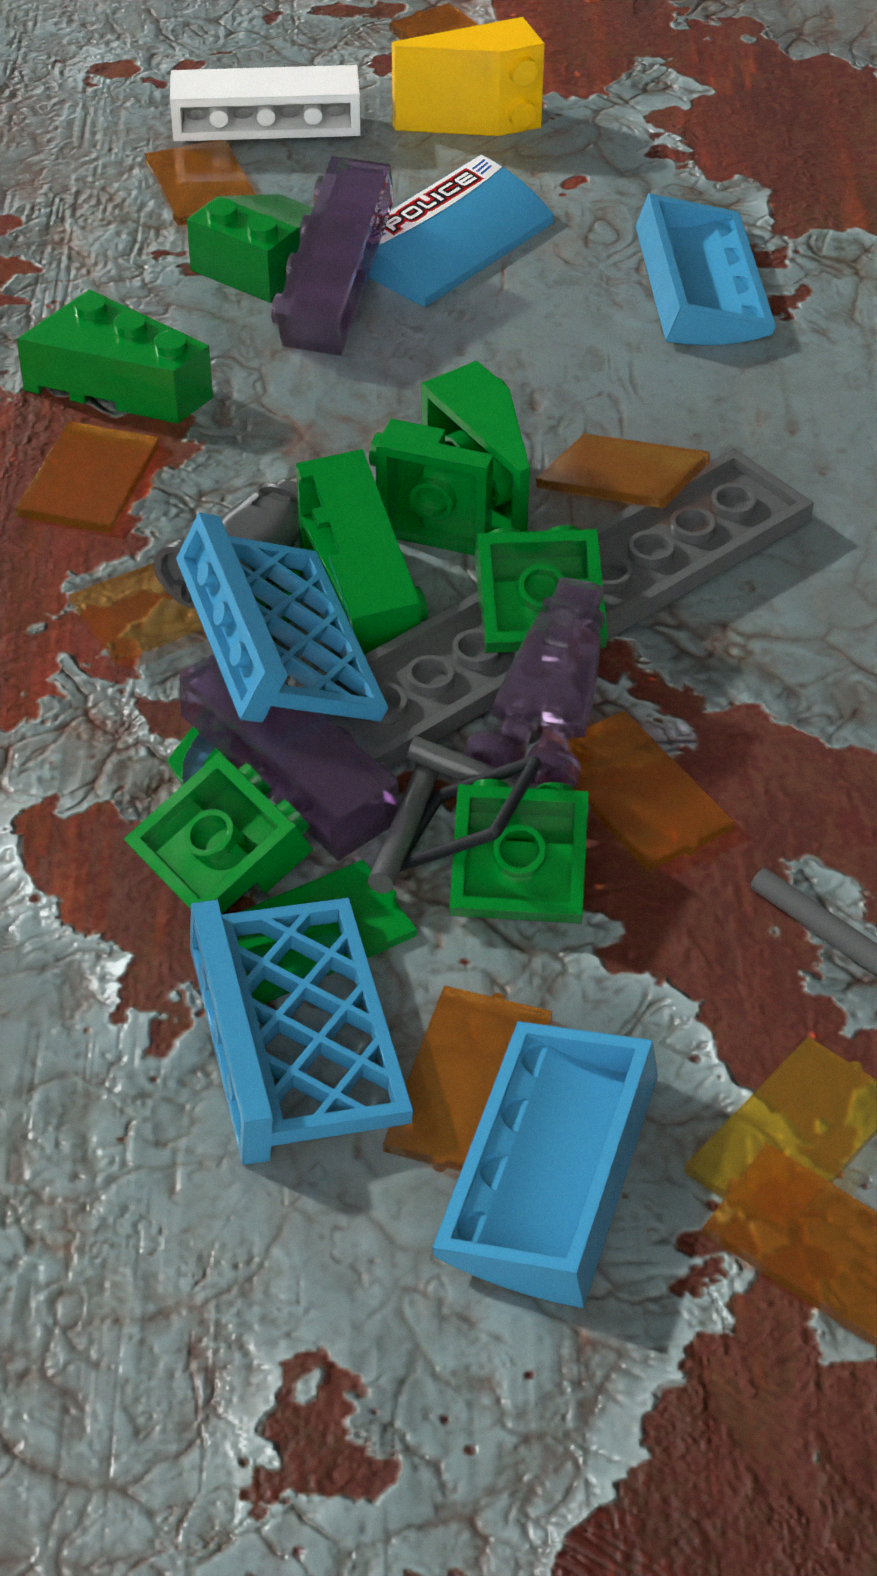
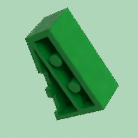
(117, 356)
(356, 543)

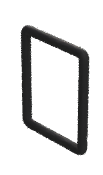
(527, 767)

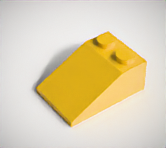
(469, 80)

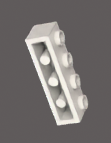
(265, 103)

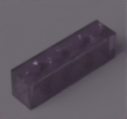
(334, 255)
(301, 759)

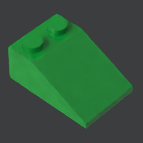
(246, 241)
(482, 418)

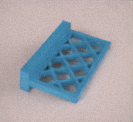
(243, 628)
(241, 1044)

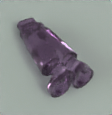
(549, 682)

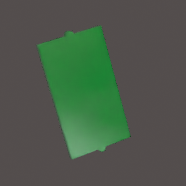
(377, 916)

